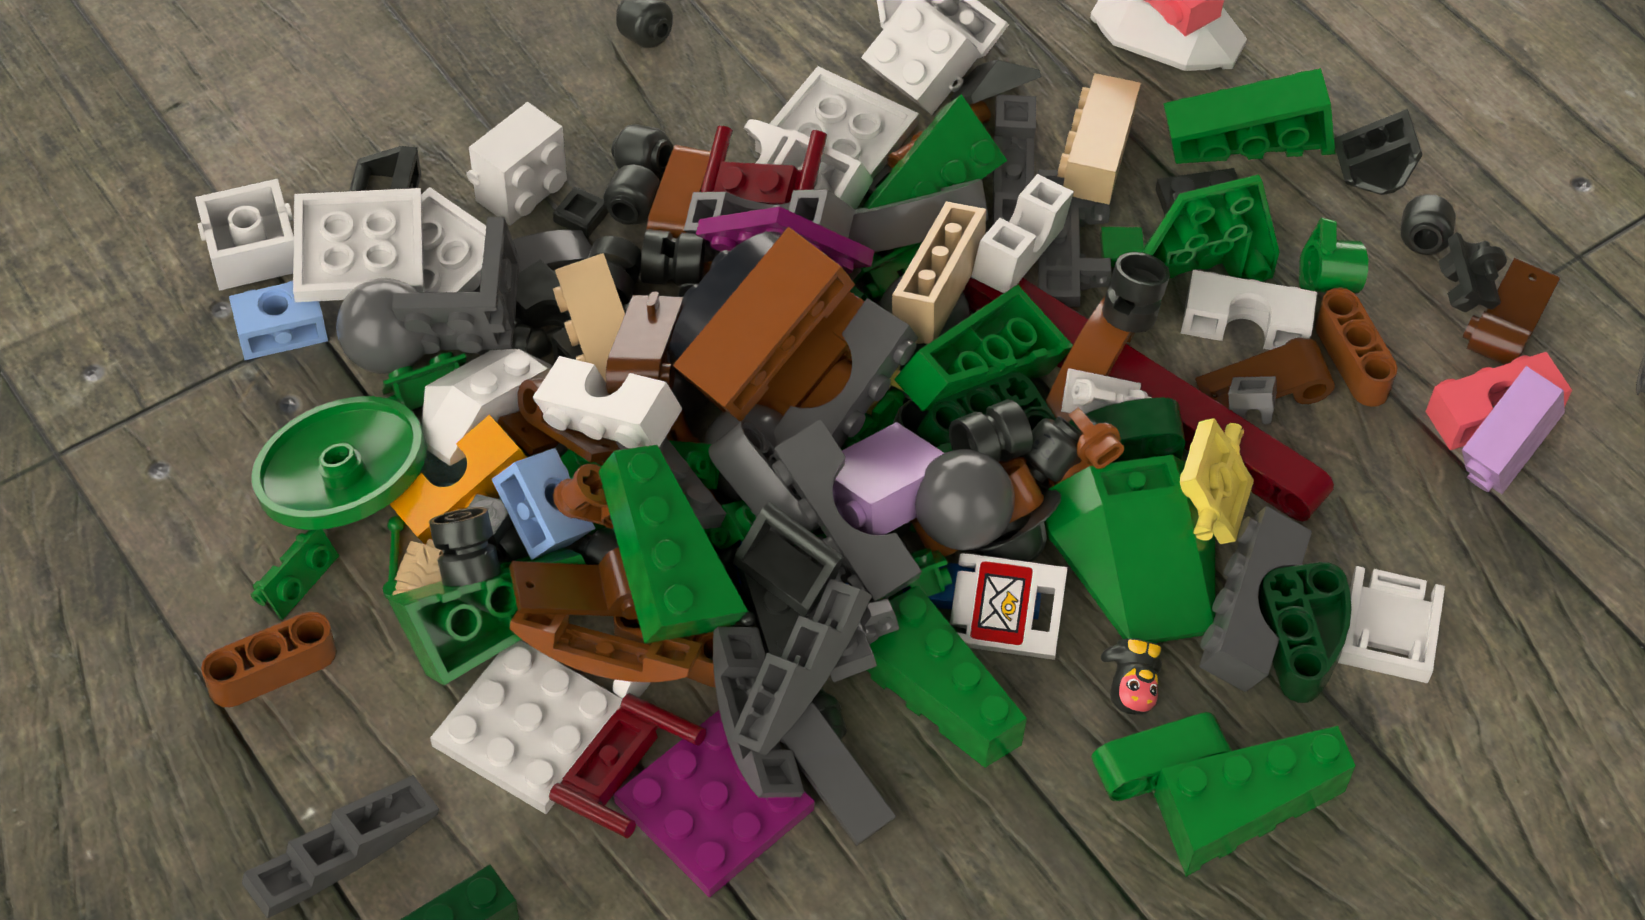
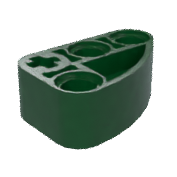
(1010, 386)
(1145, 426)
(1318, 619)

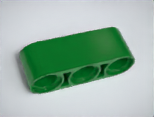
(1134, 762)

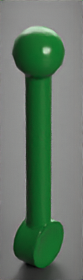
(395, 525)

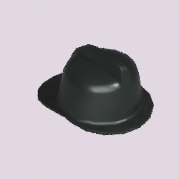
(1026, 536)

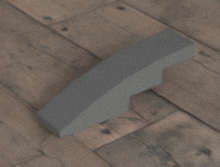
(791, 682)
(340, 847)

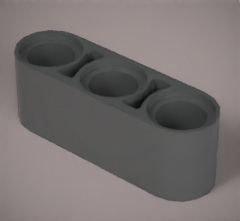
(746, 463)

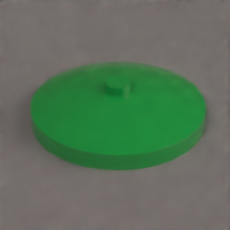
(339, 462)

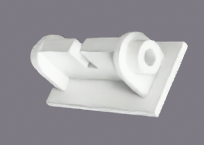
(1096, 391)

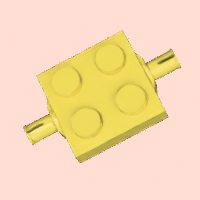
(1217, 480)

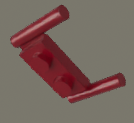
(761, 181)
(614, 756)

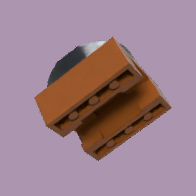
(764, 324)

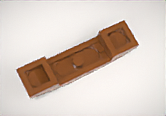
(1092, 352)
(605, 653)

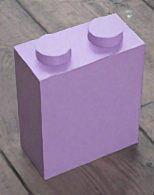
(1513, 431)
(882, 479)

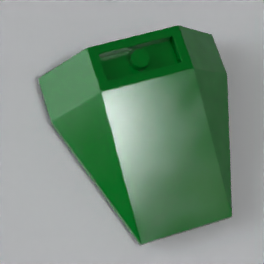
(1219, 226)
(1136, 549)

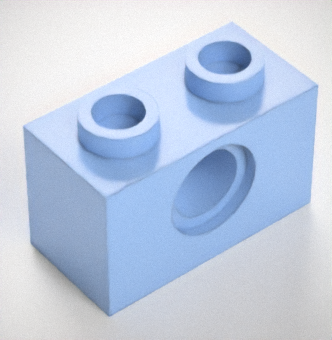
(274, 323)
(528, 497)

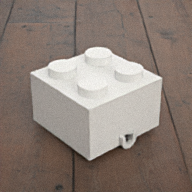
(921, 55)
(518, 163)
(247, 233)

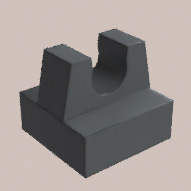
(1253, 394)

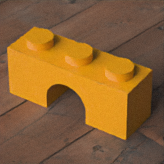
(487, 455)

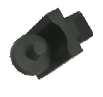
(1476, 269)

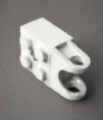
(837, 171)

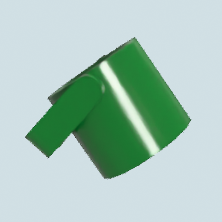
(1332, 262)

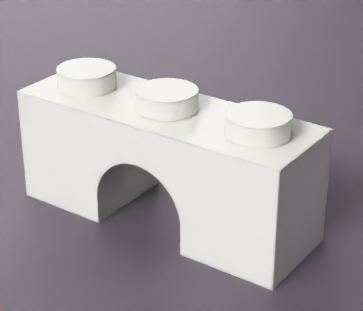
(1016, 245)
(1219, 299)
(578, 400)

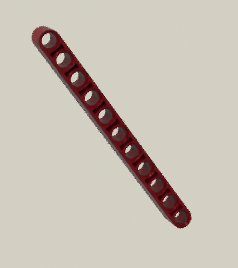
(1278, 472)

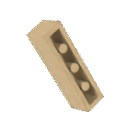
(1099, 137)
(939, 270)
(593, 306)

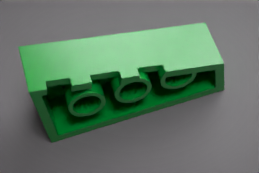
(1253, 119)
(945, 154)
(992, 342)
(664, 550)
(464, 624)
(945, 681)
(1248, 791)

